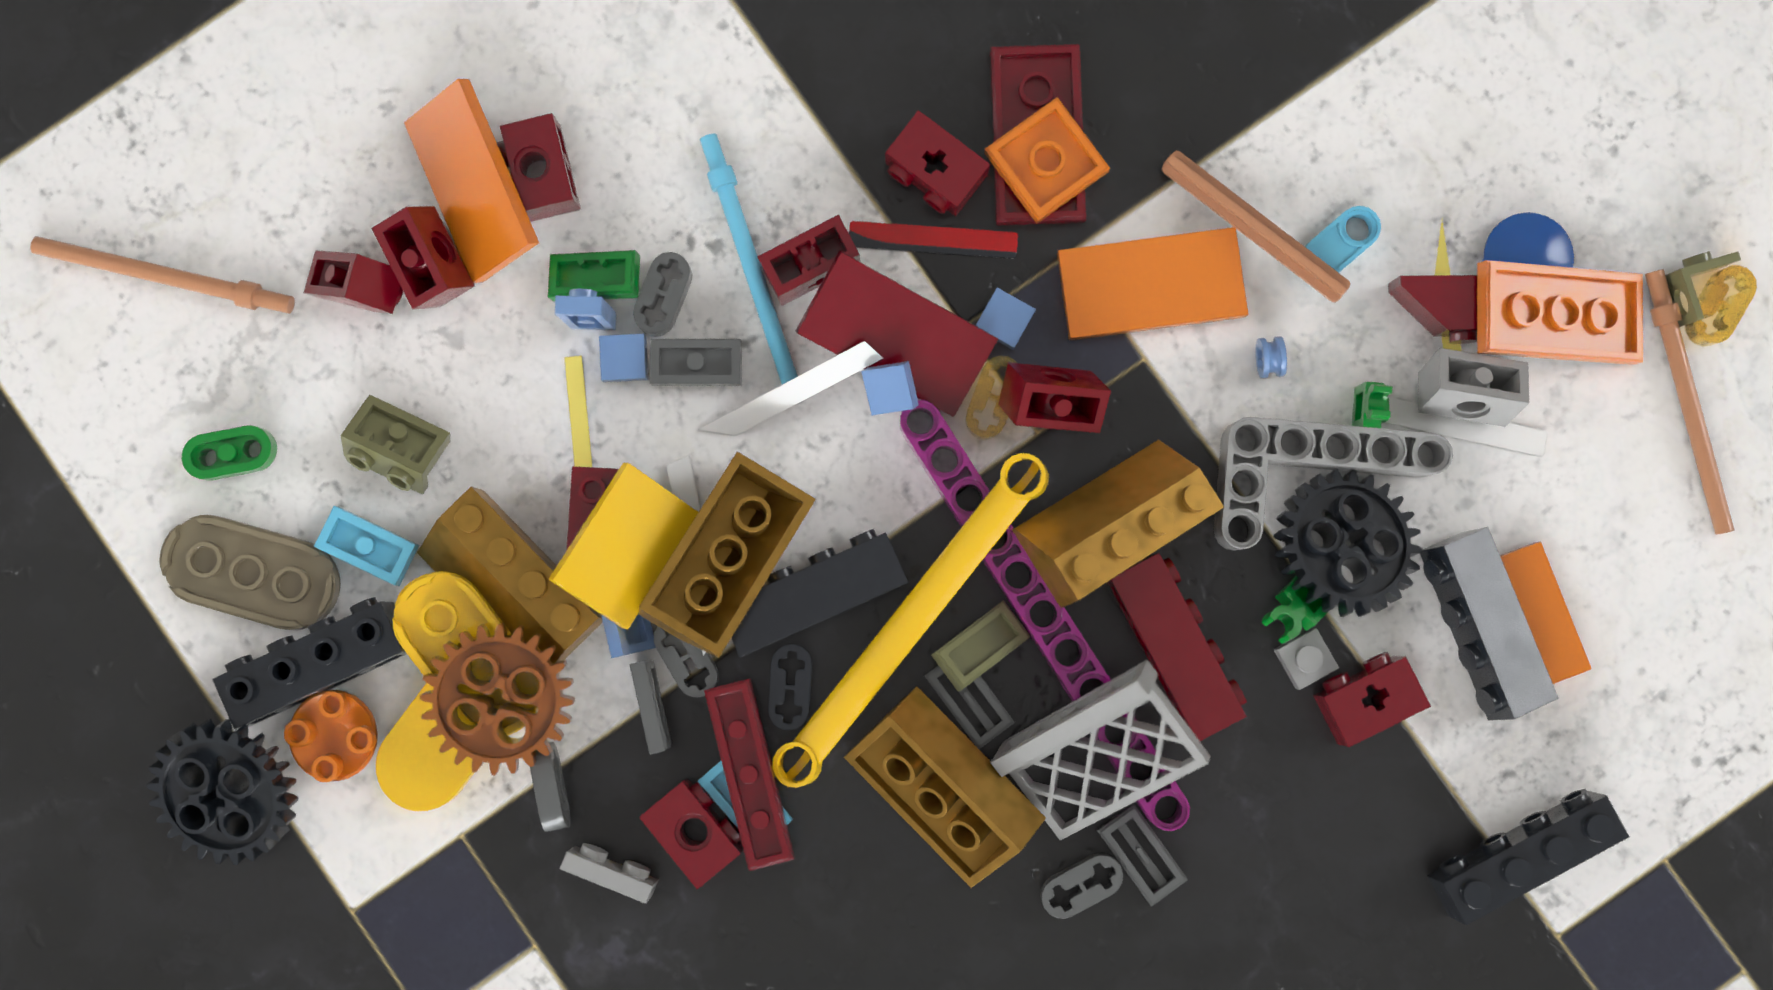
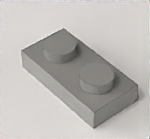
(592, 864)

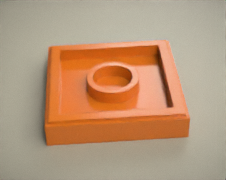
(1046, 160)

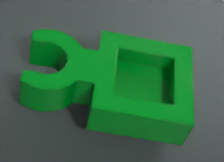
(1371, 404)
(1294, 611)

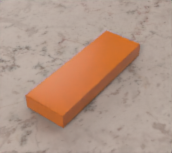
(1546, 611)

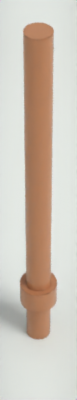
(243, 293)
(1666, 317)

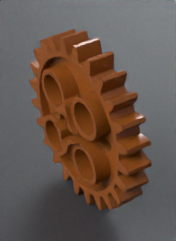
(487, 739)

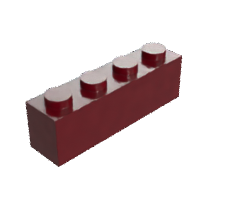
(1176, 647)

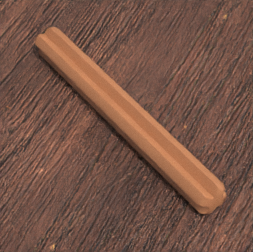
(1256, 226)

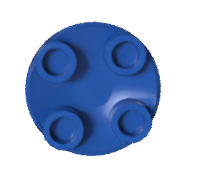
(1529, 240)

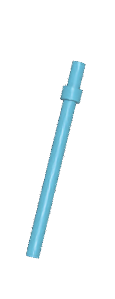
(722, 180)

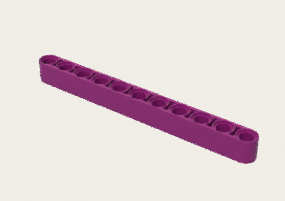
(1022, 599)

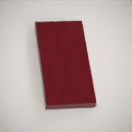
(1021, 85)
(900, 326)

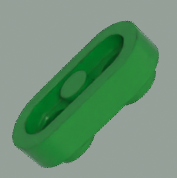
(231, 452)

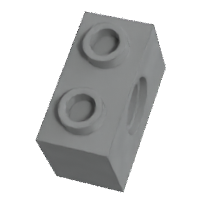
(1473, 387)

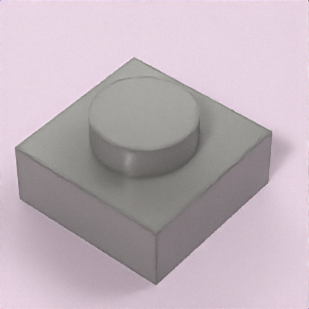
(1306, 658)

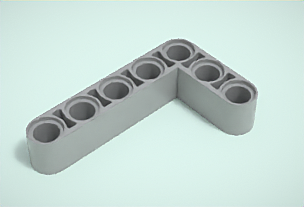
(1312, 453)

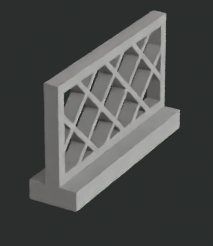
(1086, 716)

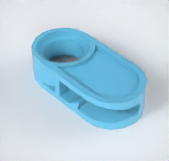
(1336, 246)

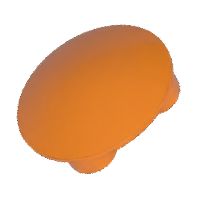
(332, 735)

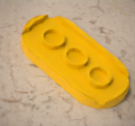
(435, 612)
(413, 768)

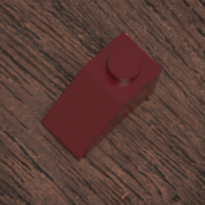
(353, 281)
(1440, 304)

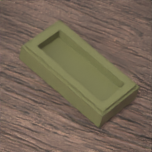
(980, 646)

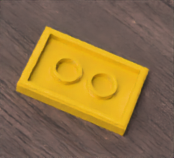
(623, 545)

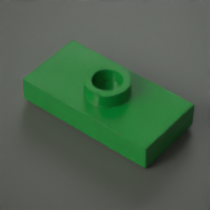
(609, 273)

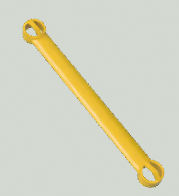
(910, 621)

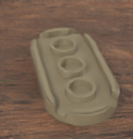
(249, 572)

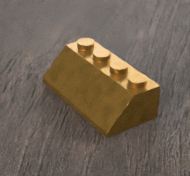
(1116, 521)
(726, 555)
(509, 571)
(945, 788)

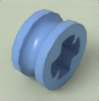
(1271, 357)

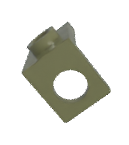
(1681, 281)

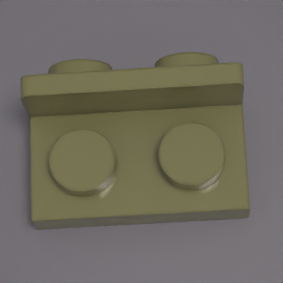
(393, 444)

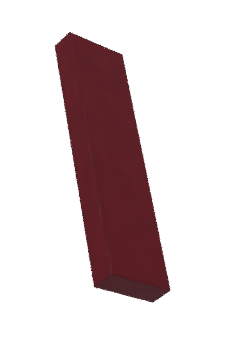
(749, 774)

